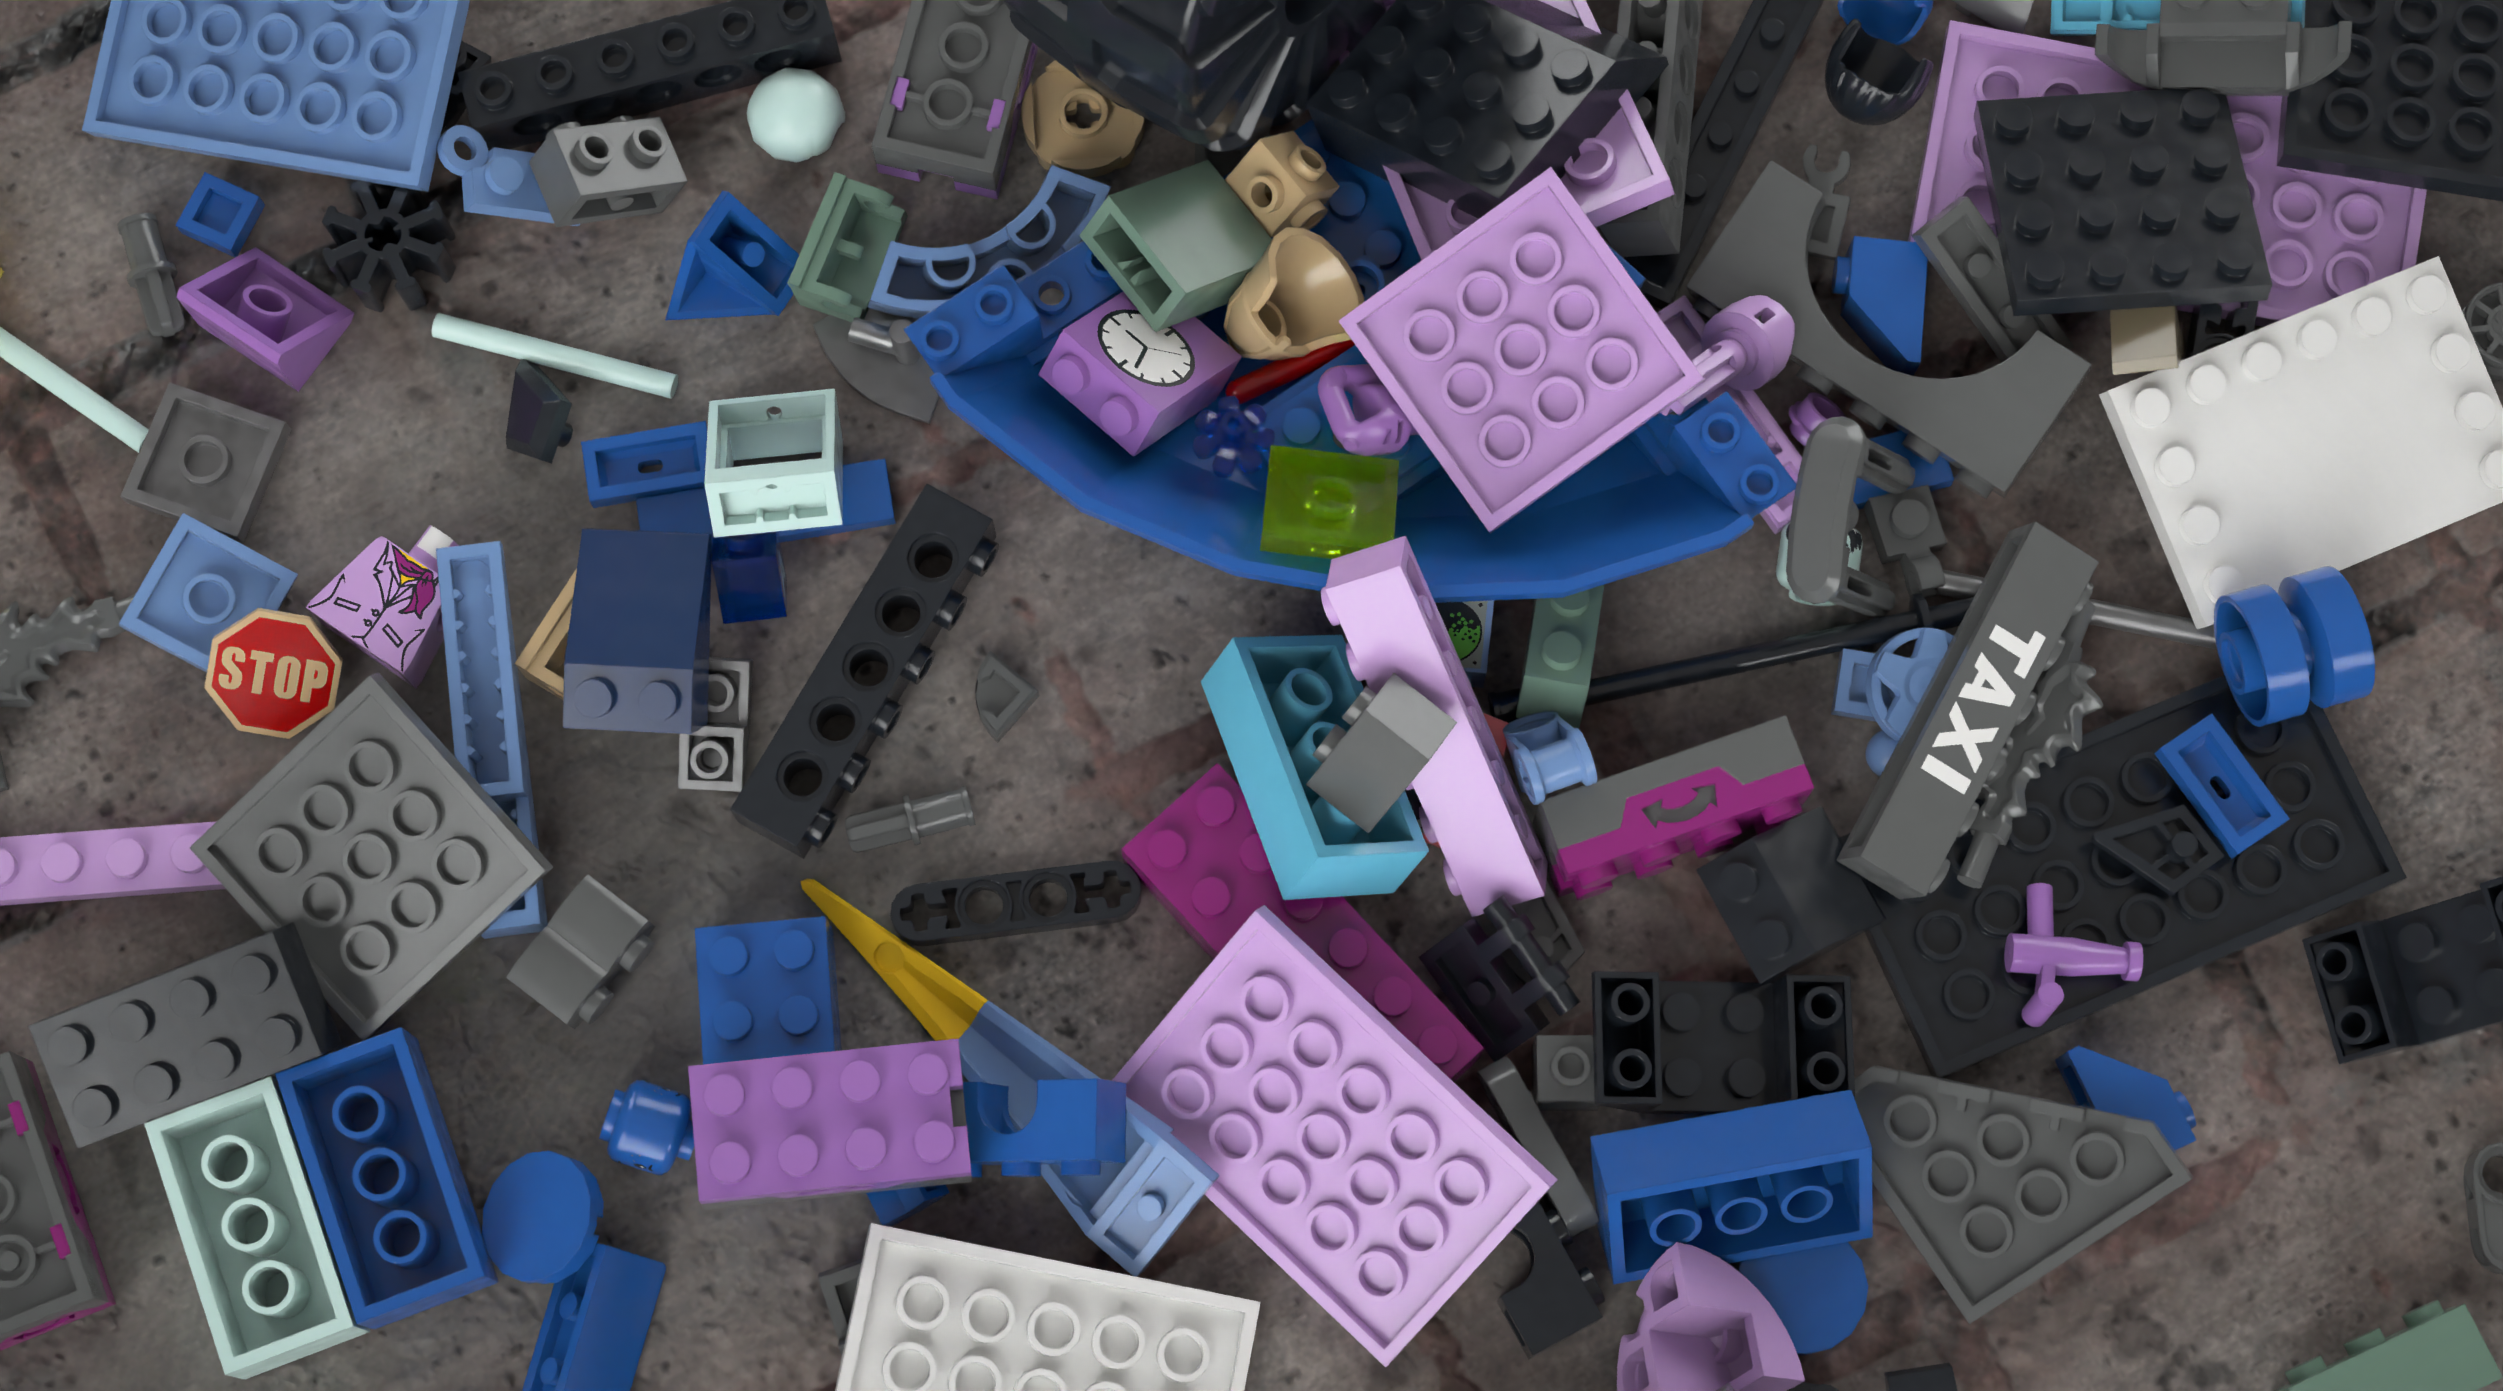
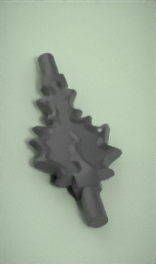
(42, 641)
(2051, 725)

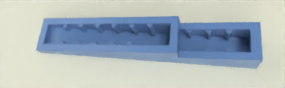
(487, 700)

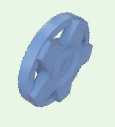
(1904, 676)

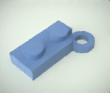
(494, 180)

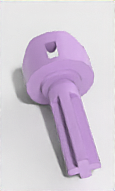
(1741, 349)

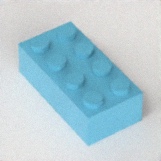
(1273, 711)

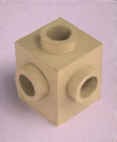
(1283, 183)

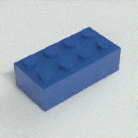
(767, 989)
(386, 1178)
(1735, 1183)

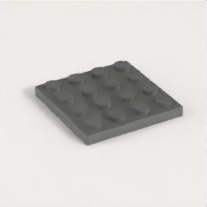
(372, 854)

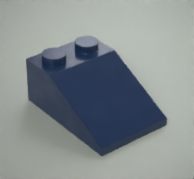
(639, 632)

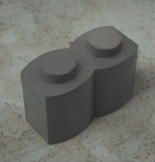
(582, 953)

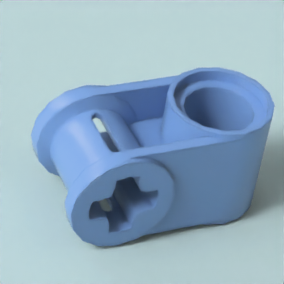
(1548, 754)

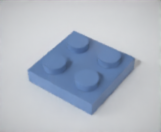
(200, 589)

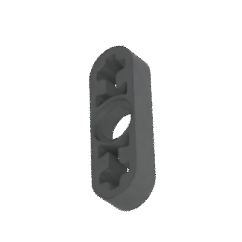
(1528, 1127)

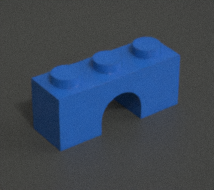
(1072, 1126)

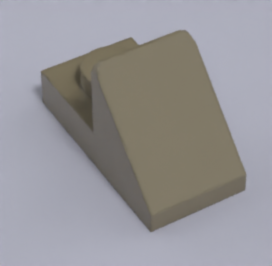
(2146, 339)

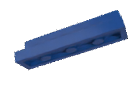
(596, 1324)

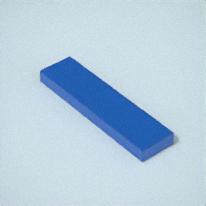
(865, 506)

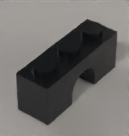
(1555, 1297)

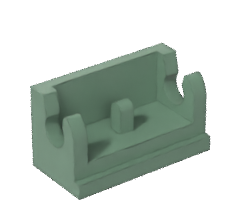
(846, 248)

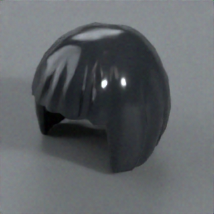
(1873, 78)

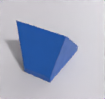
(732, 266)

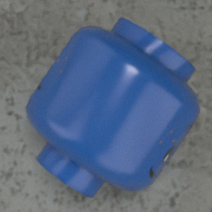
(648, 1127)

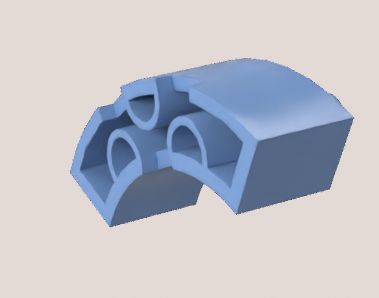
(922, 278)

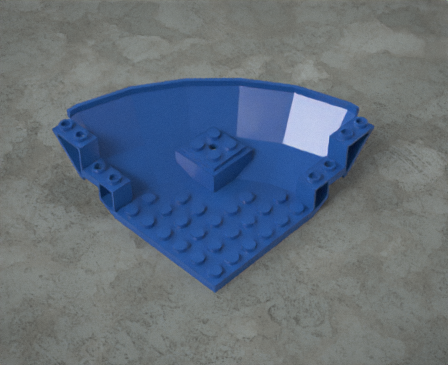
(1640, 505)

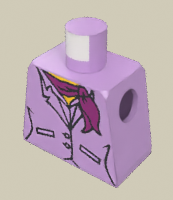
(389, 604)

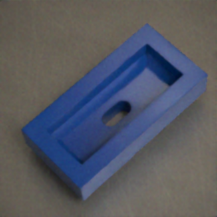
(616, 463)
(2210, 754)

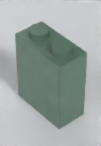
(1177, 243)

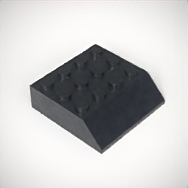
(1476, 95)

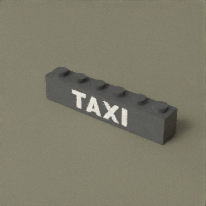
(1969, 712)

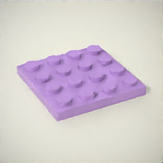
(1521, 350)

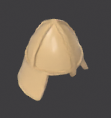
(1292, 299)

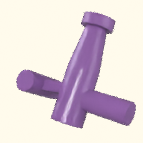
(2054, 956)

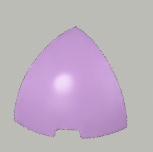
(1704, 1330)

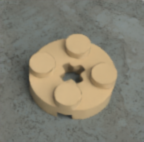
(1056, 142)

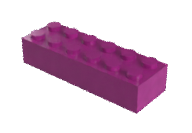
(1214, 873)

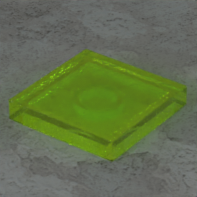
(1327, 502)

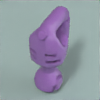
(1379, 420)

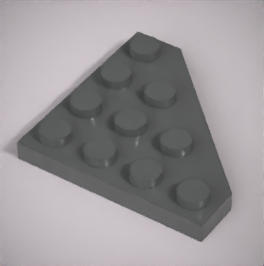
(2005, 1179)

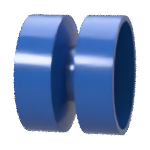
(2294, 646)

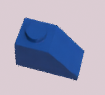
(1884, 298)
(2126, 1090)

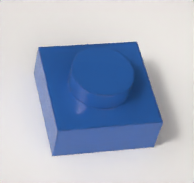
(220, 215)

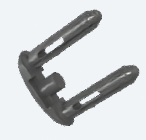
(1826, 513)

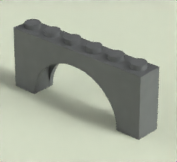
(1976, 422)

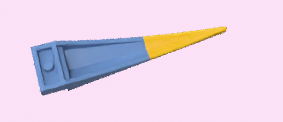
(1132, 1203)

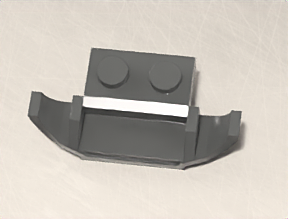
(2225, 48)

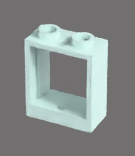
(779, 493)

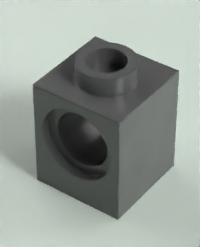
(1563, 1073)

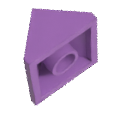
(267, 314)

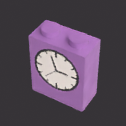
(1135, 378)

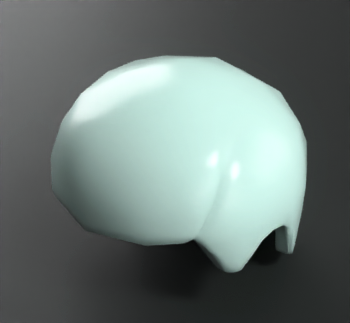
(794, 114)

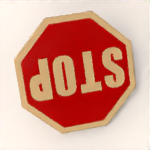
(273, 673)

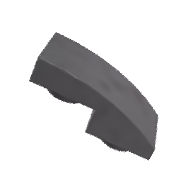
(718, 752)

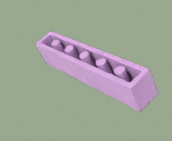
(1465, 785)

